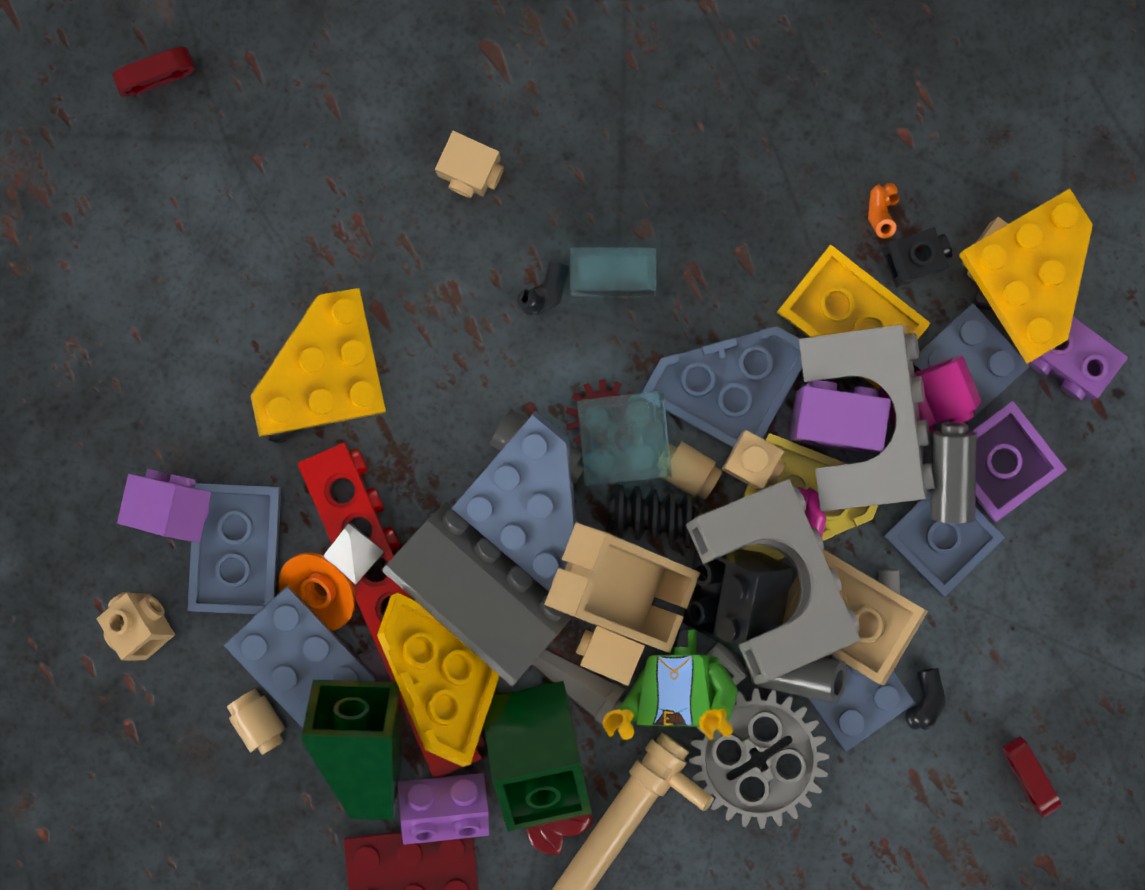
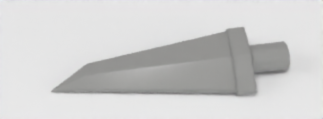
(582, 686)

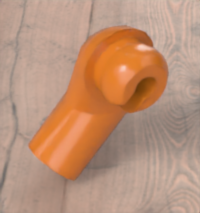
(878, 212)

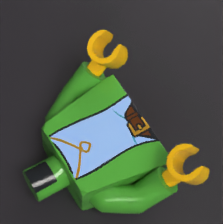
(678, 693)

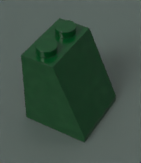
(356, 743)
(535, 757)

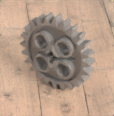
(781, 791)

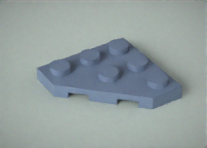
(730, 383)
(526, 500)

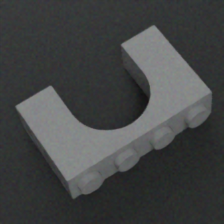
(887, 359)
(778, 521)

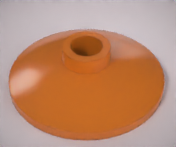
(320, 587)

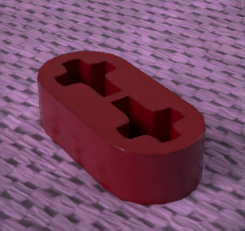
(153, 71)
(1031, 777)

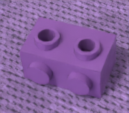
(1081, 363)
(164, 505)
(443, 808)

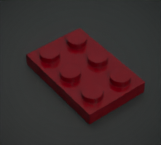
(386, 864)

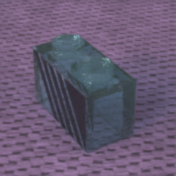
(612, 271)

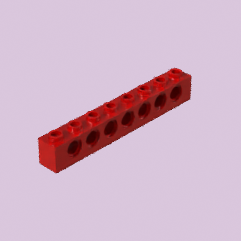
(321, 475)

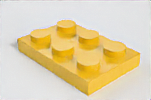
(845, 298)

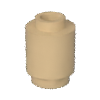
(692, 471)
(256, 722)

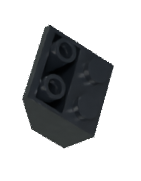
(738, 597)

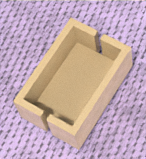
(616, 584)

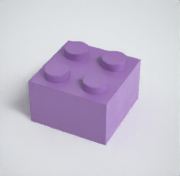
(838, 418)
(1011, 462)

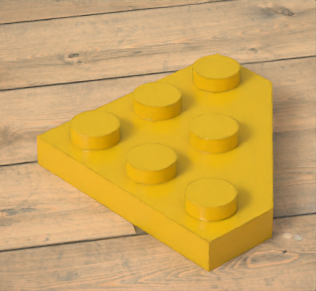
(1034, 272)
(322, 370)
(438, 678)

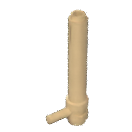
(648, 780)

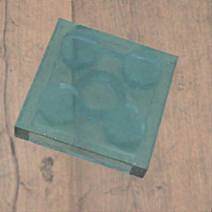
(624, 438)

